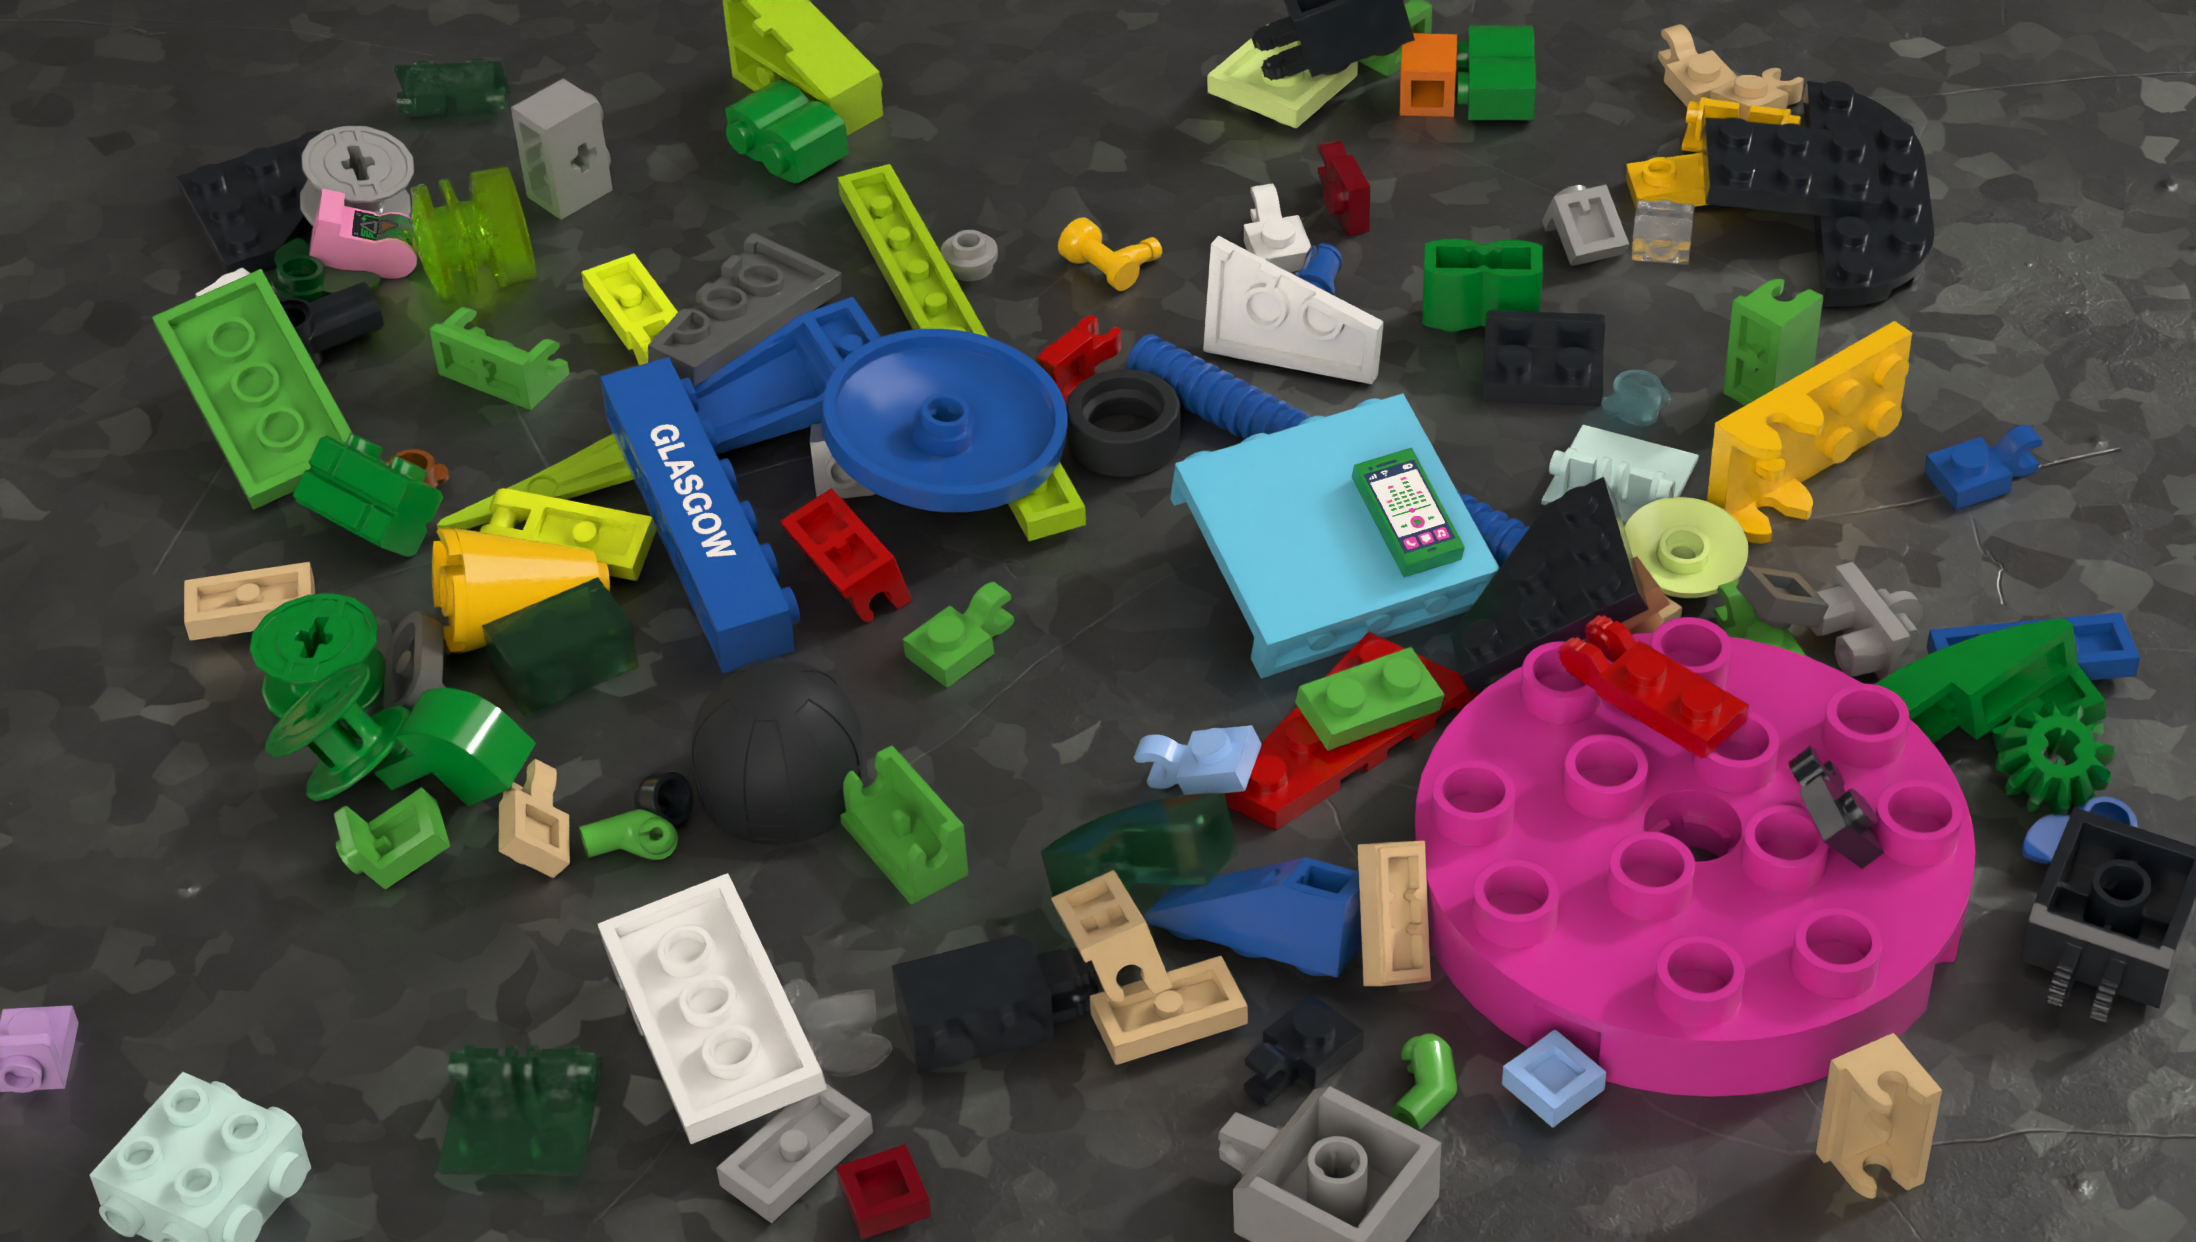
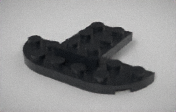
(1848, 168)

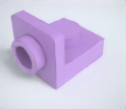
(36, 1047)

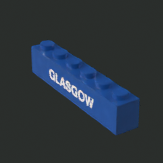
(699, 515)

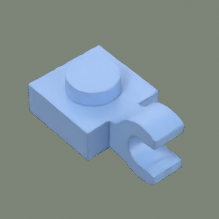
(1210, 763)

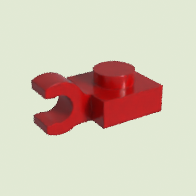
(1078, 353)

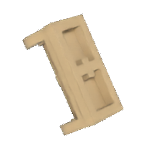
(1111, 933)
(1879, 1112)

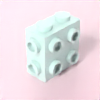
(201, 1167)

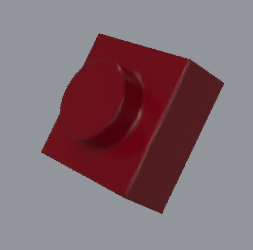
(883, 1191)

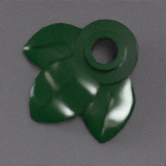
(307, 278)

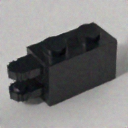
(1332, 35)

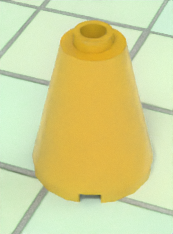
(493, 575)

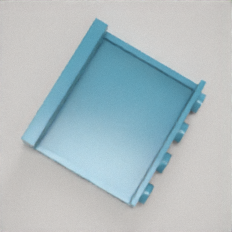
(1305, 545)

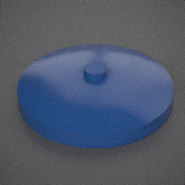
(944, 420)

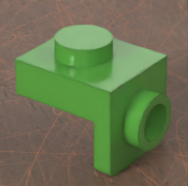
(393, 841)

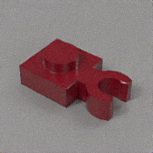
(1344, 188)

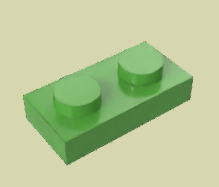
(1369, 698)

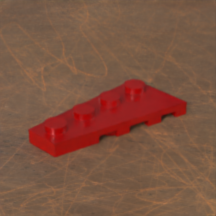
(1299, 772)

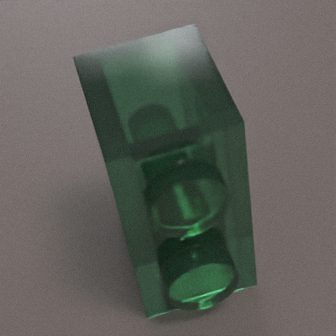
(560, 646)

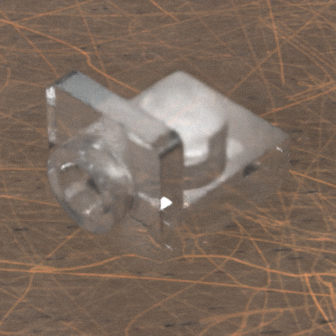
(1662, 232)

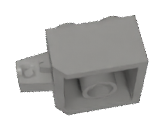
(1330, 1173)

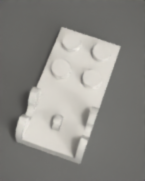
(710, 1008)

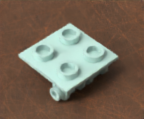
(1632, 467)

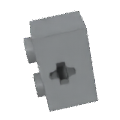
(562, 148)

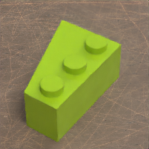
(805, 49)

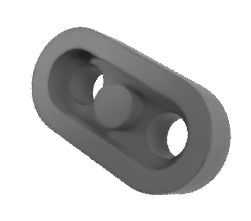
(413, 660)

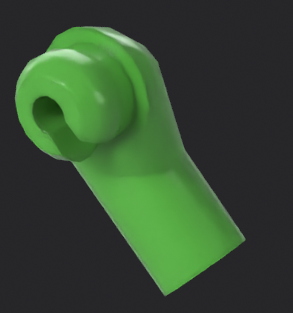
(632, 831)
(1434, 1079)

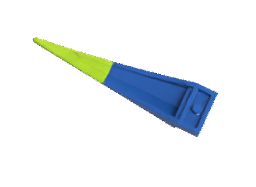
(749, 400)

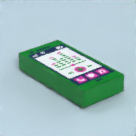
(1407, 512)

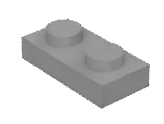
(794, 1152)

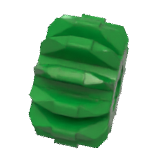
(2057, 735)

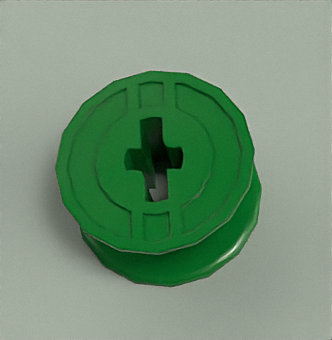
(311, 640)
(337, 732)

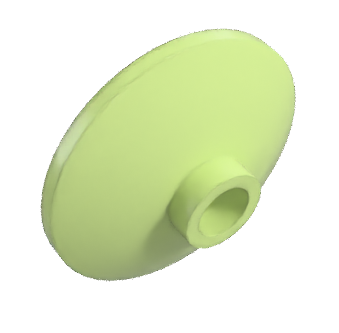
(1687, 545)

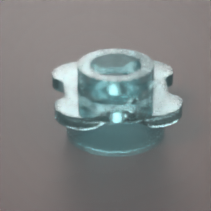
(1636, 398)

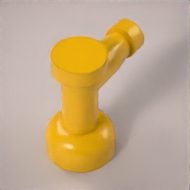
(1083, 243)

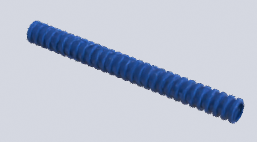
(1250, 411)

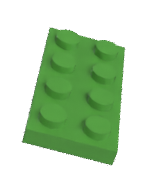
(252, 384)

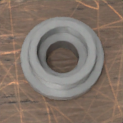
(970, 255)

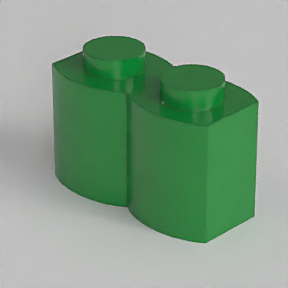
(1497, 72)
(786, 131)
(1472, 278)

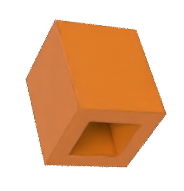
(1428, 75)

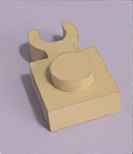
(1760, 91)

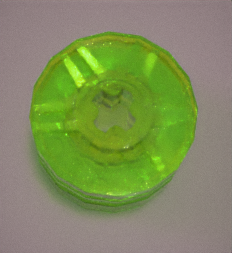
(473, 233)

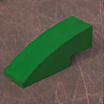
(1984, 677)

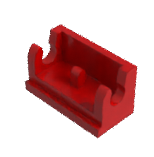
(846, 553)

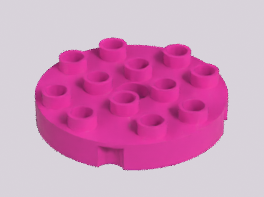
(1582, 910)

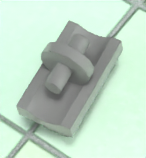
(1874, 623)

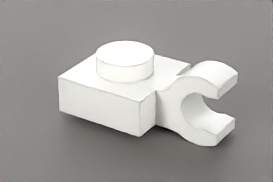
(1273, 237)

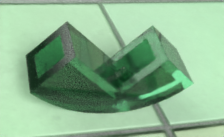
(1151, 842)

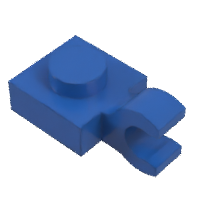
(1976, 472)

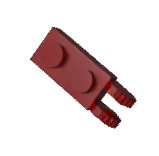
(1653, 687)

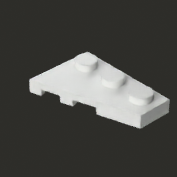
(1285, 321)

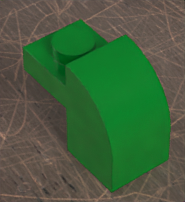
(461, 742)

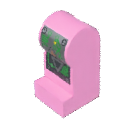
(362, 239)

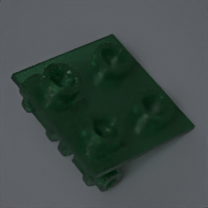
(520, 1111)

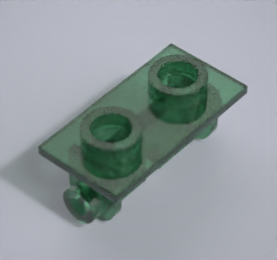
(476, 84)

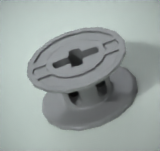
(363, 165)

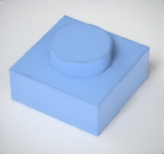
(1553, 1078)

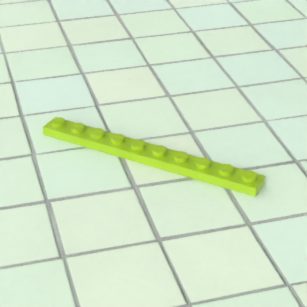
(936, 301)

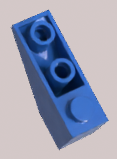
(1280, 911)

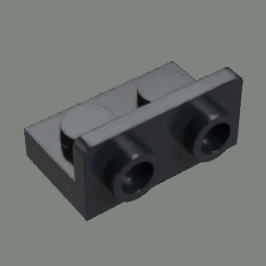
(1543, 357)

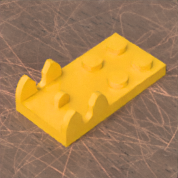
(1806, 427)

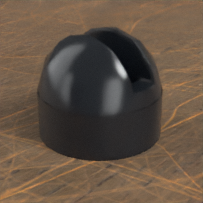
(667, 790)

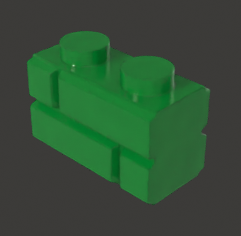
(369, 495)

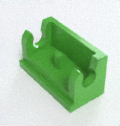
(1770, 340)
(495, 364)
(905, 828)

